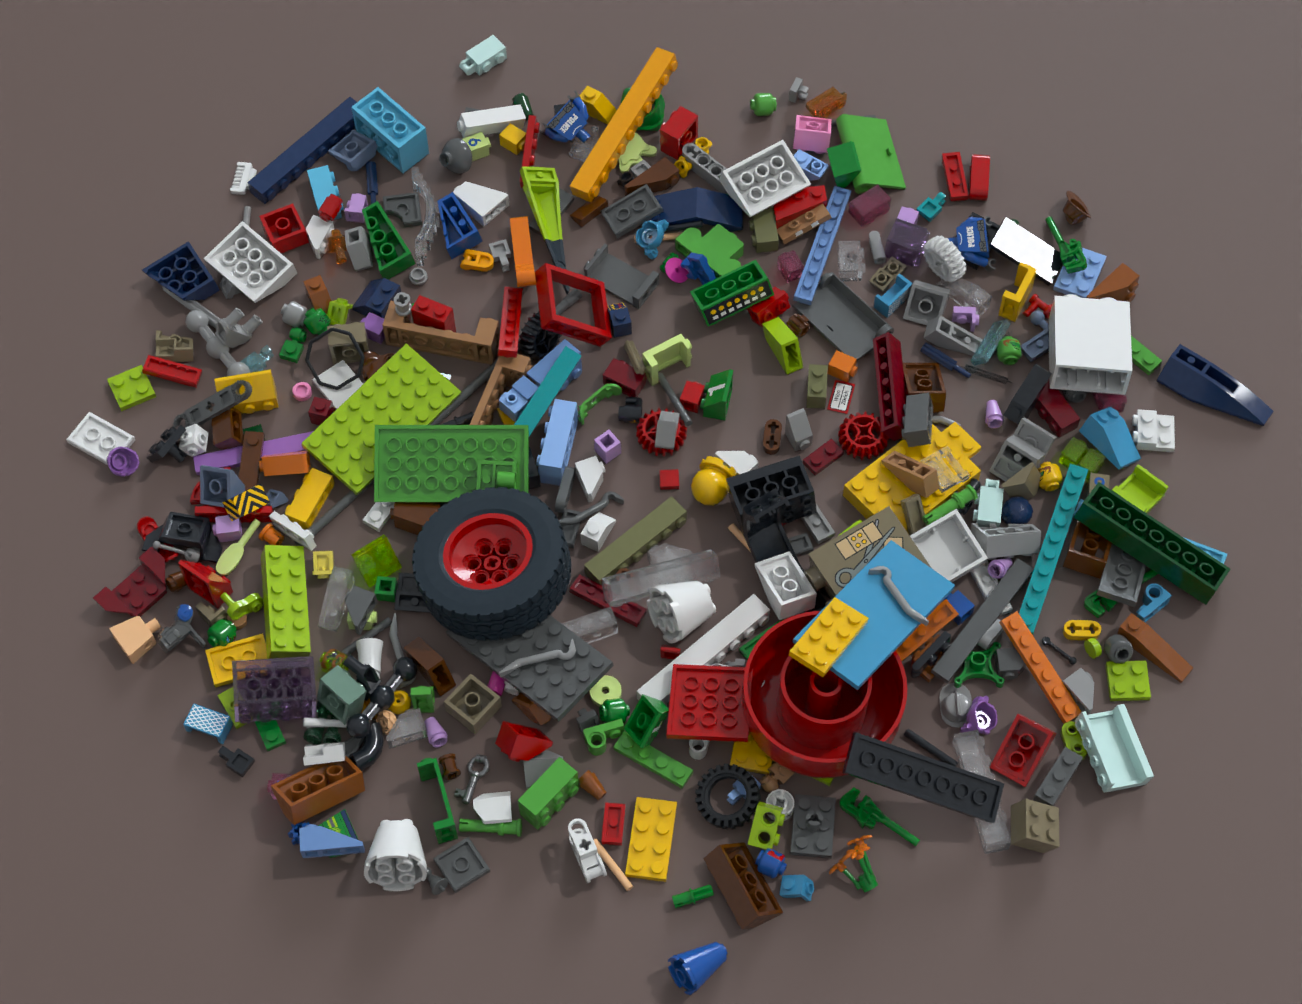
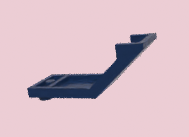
(702, 205)

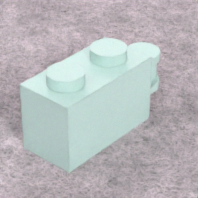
(484, 56)
(989, 504)

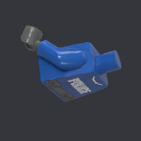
(569, 122)
(973, 241)

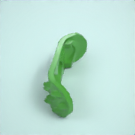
(605, 391)

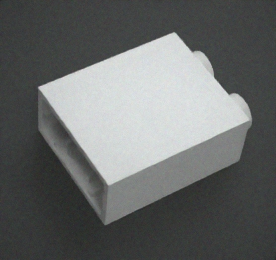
(1090, 344)

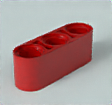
(979, 177)

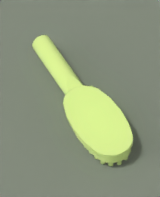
(234, 553)

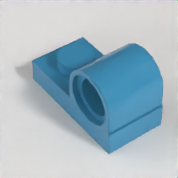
(1153, 605)

